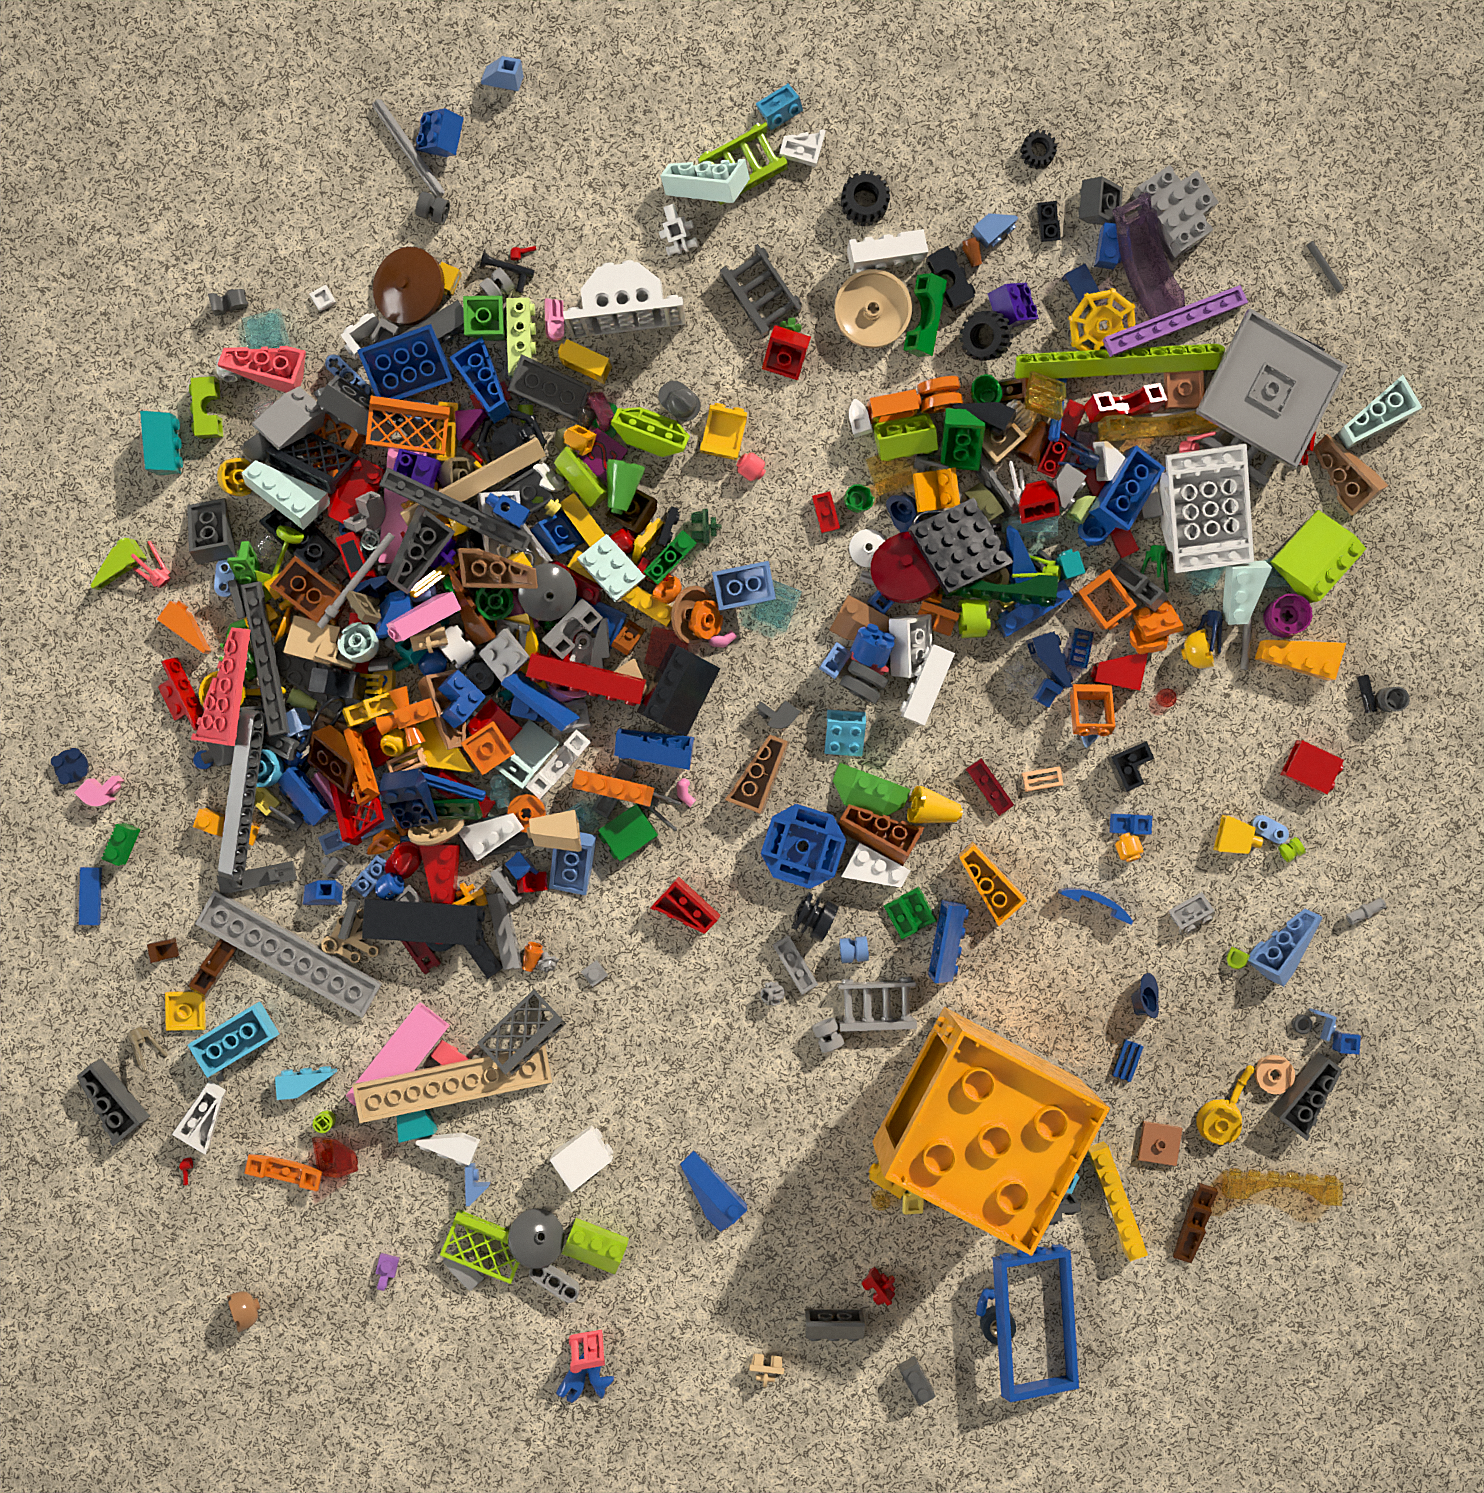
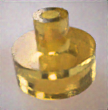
(876, 1199)

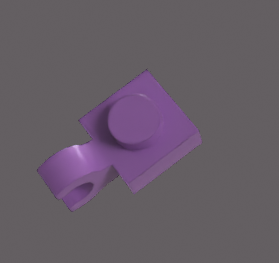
(386, 1268)

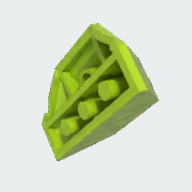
(650, 431)

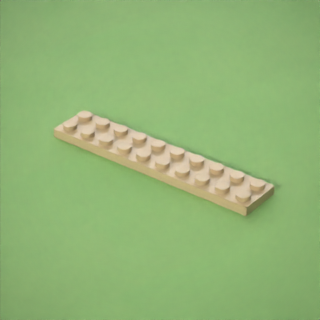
(445, 1085)

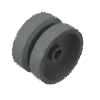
(863, 683)

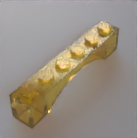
(1129, 427)
(1245, 1184)

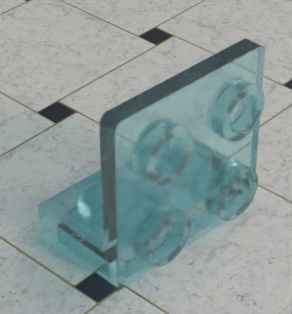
(778, 612)

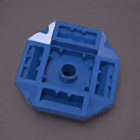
(805, 867)

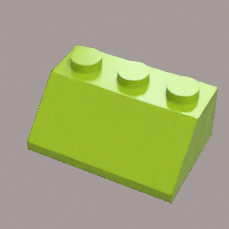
(905, 437)
(580, 478)
(595, 1246)

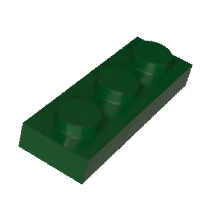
(457, 808)

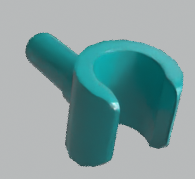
(506, 694)

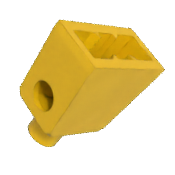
(1236, 836)

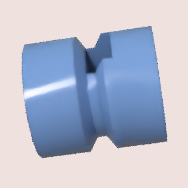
(854, 949)

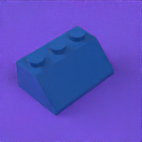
(304, 796)

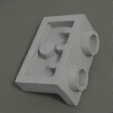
(1192, 913)

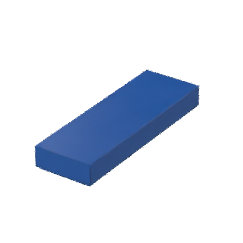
(90, 895)

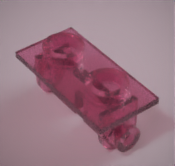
(604, 413)

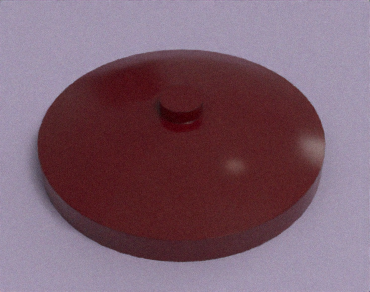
(902, 571)

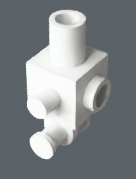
(677, 229)

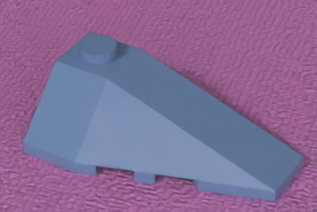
(1283, 952)

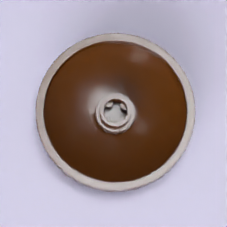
(408, 286)

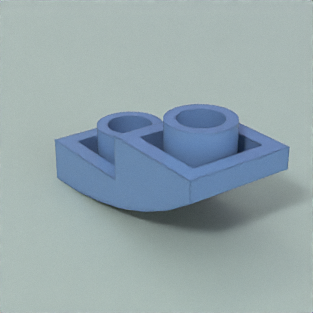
(367, 878)

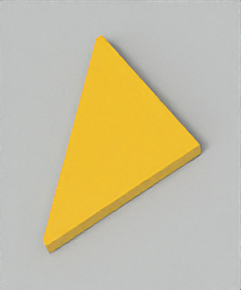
(436, 752)

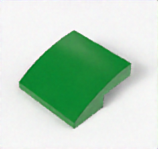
(910, 912)

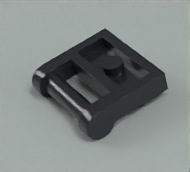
(666, 535)

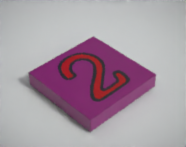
(603, 449)

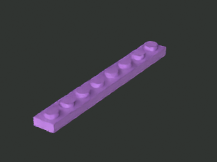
(1175, 321)

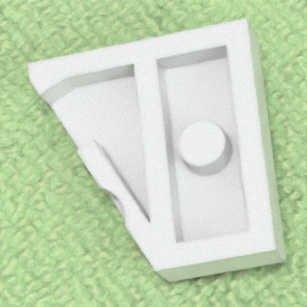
(803, 147)

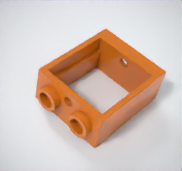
(893, 406)
(1111, 623)
(1092, 692)

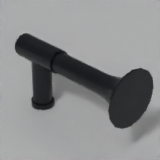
(522, 271)

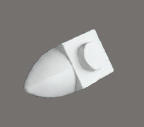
(859, 419)

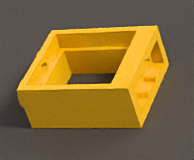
(584, 361)

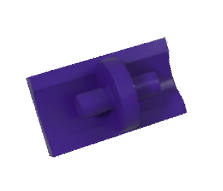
(445, 555)

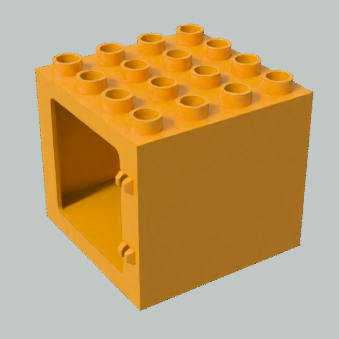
(988, 1131)

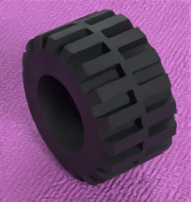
(870, 183)
(971, 331)

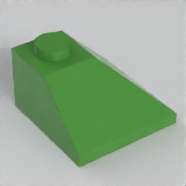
(484, 317)

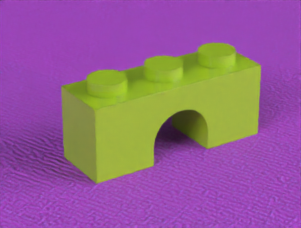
(202, 392)

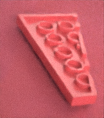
(225, 693)

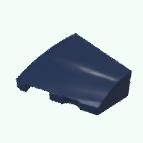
(374, 587)

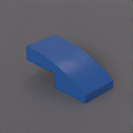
(1131, 823)

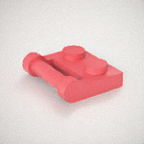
(592, 1350)

